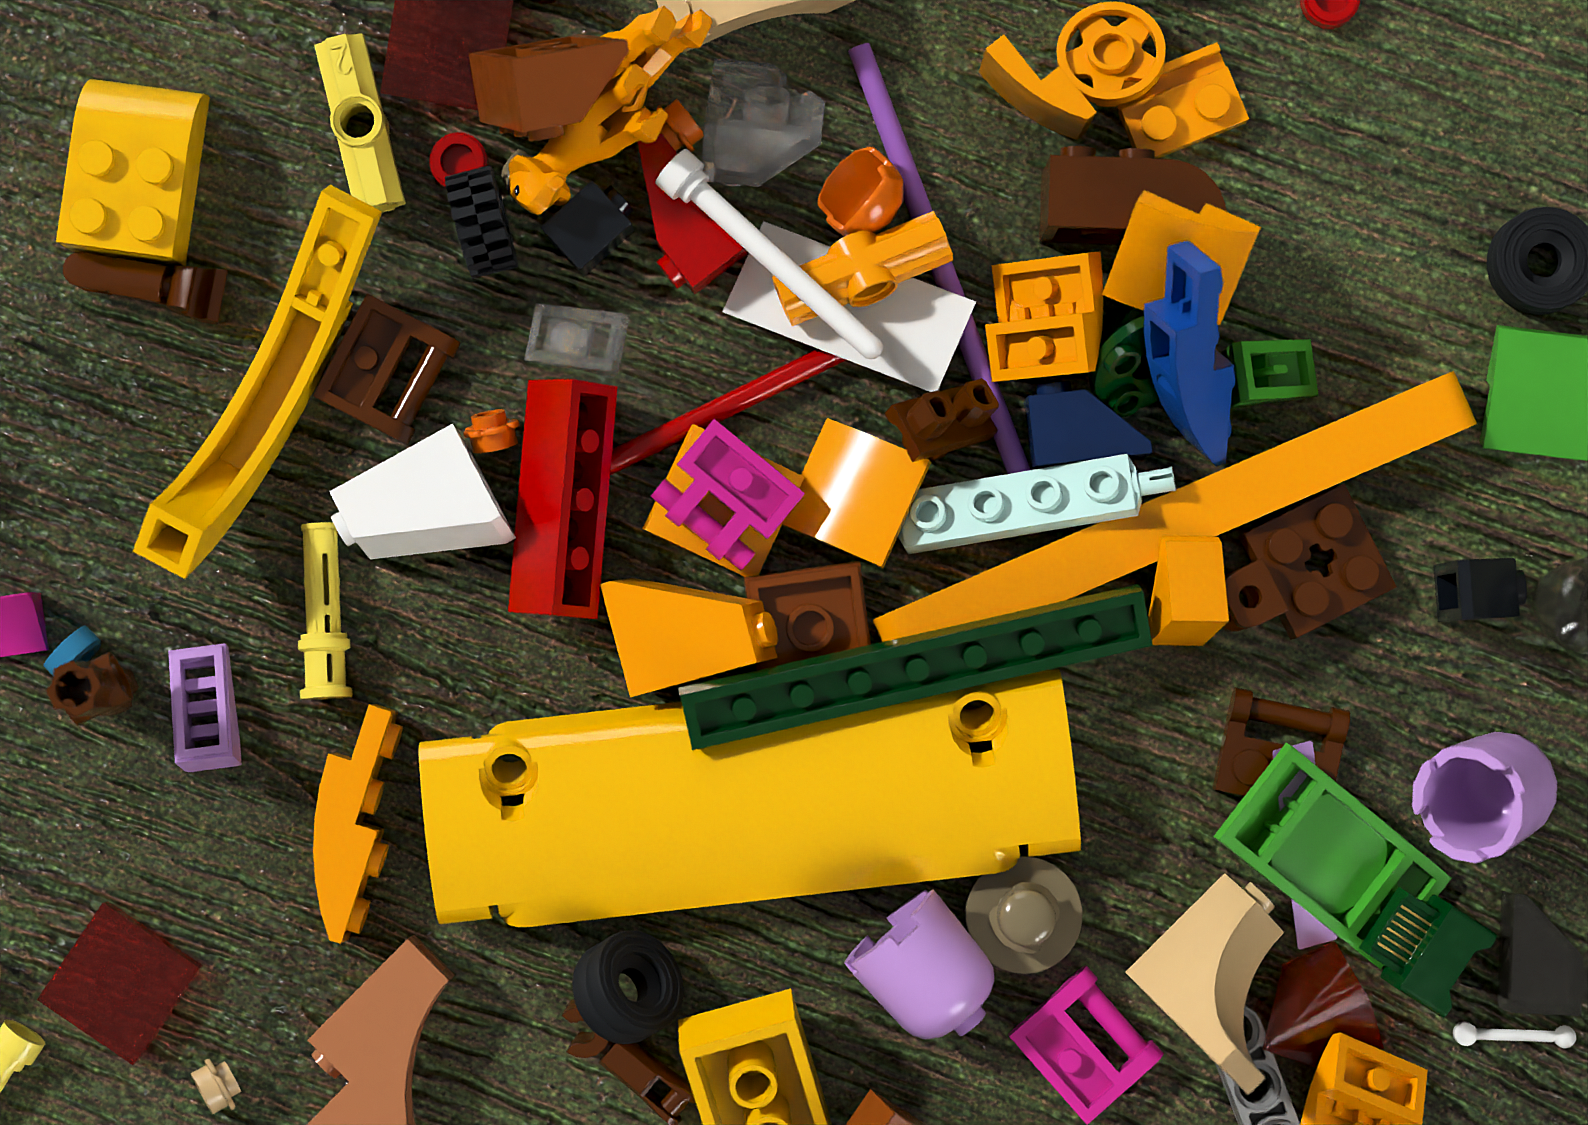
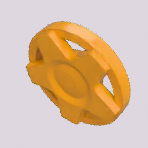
(1112, 53)

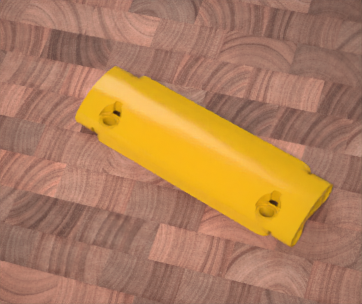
(643, 824)

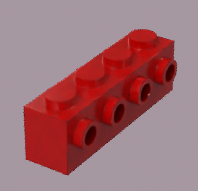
(562, 498)

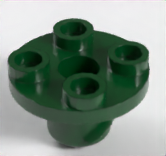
(1122, 367)

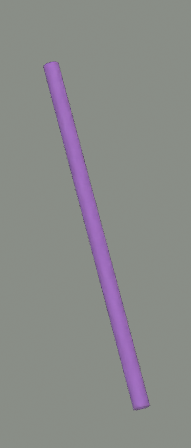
(945, 275)

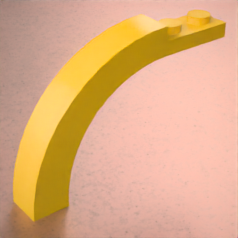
(253, 429)

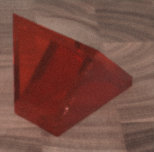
(1318, 999)

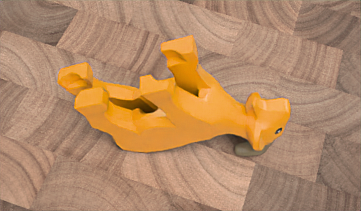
(616, 115)

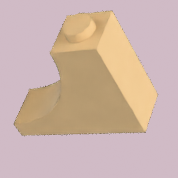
(1205, 969)

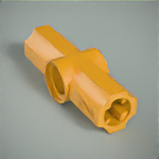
(870, 265)

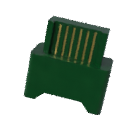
(1425, 947)

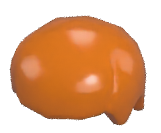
(862, 193)

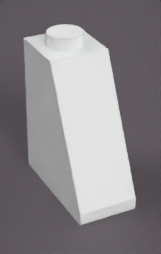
(421, 502)

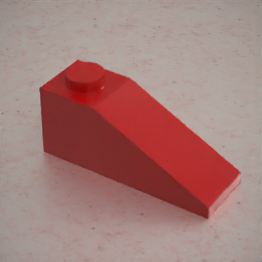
(691, 242)

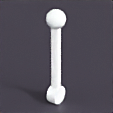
(1467, 1034)

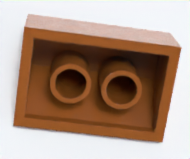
(543, 83)

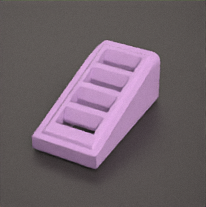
(226, 730)

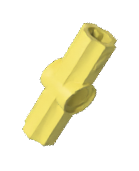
(352, 90)

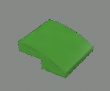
(1537, 394)

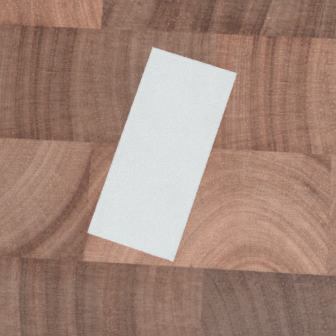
(915, 322)

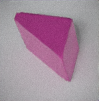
(22, 624)

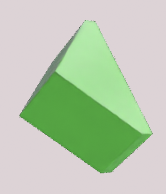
(1271, 371)

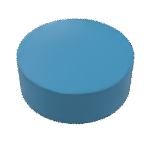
(76, 647)

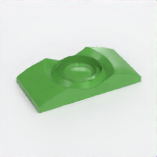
(1326, 849)

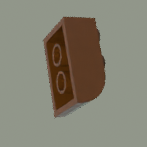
(1094, 196)

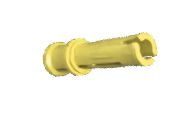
(323, 643)

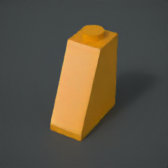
(683, 633)

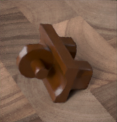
(945, 420)

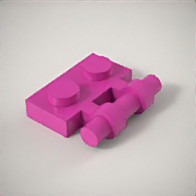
(737, 479)

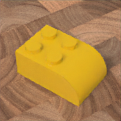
(133, 172)
(752, 1064)

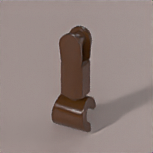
(186, 290)
(634, 1068)

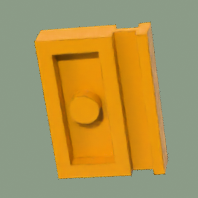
(1186, 105)

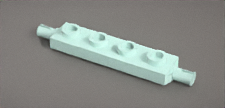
(1029, 502)

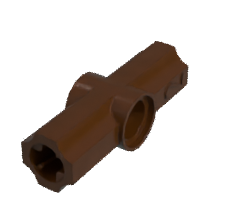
(92, 688)

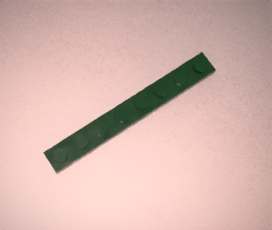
(915, 667)

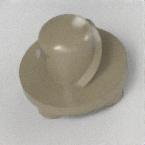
(1024, 916)

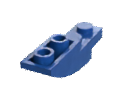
(1181, 353)

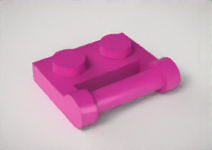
(1071, 1058)

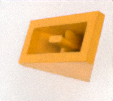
(1188, 591)

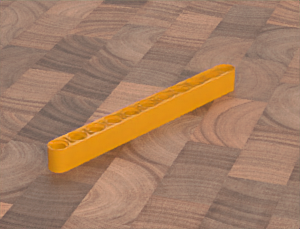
(1196, 509)

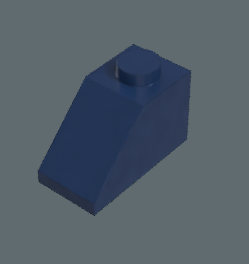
(1076, 428)

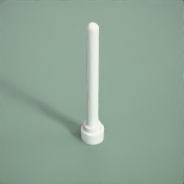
(685, 179)

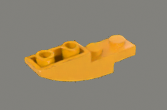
(344, 845)

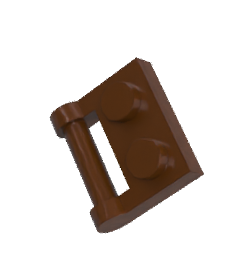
(369, 360)
(1246, 758)

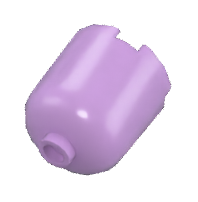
(1484, 795)
(925, 969)

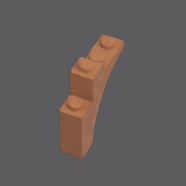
(377, 1037)

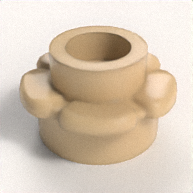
(216, 1085)

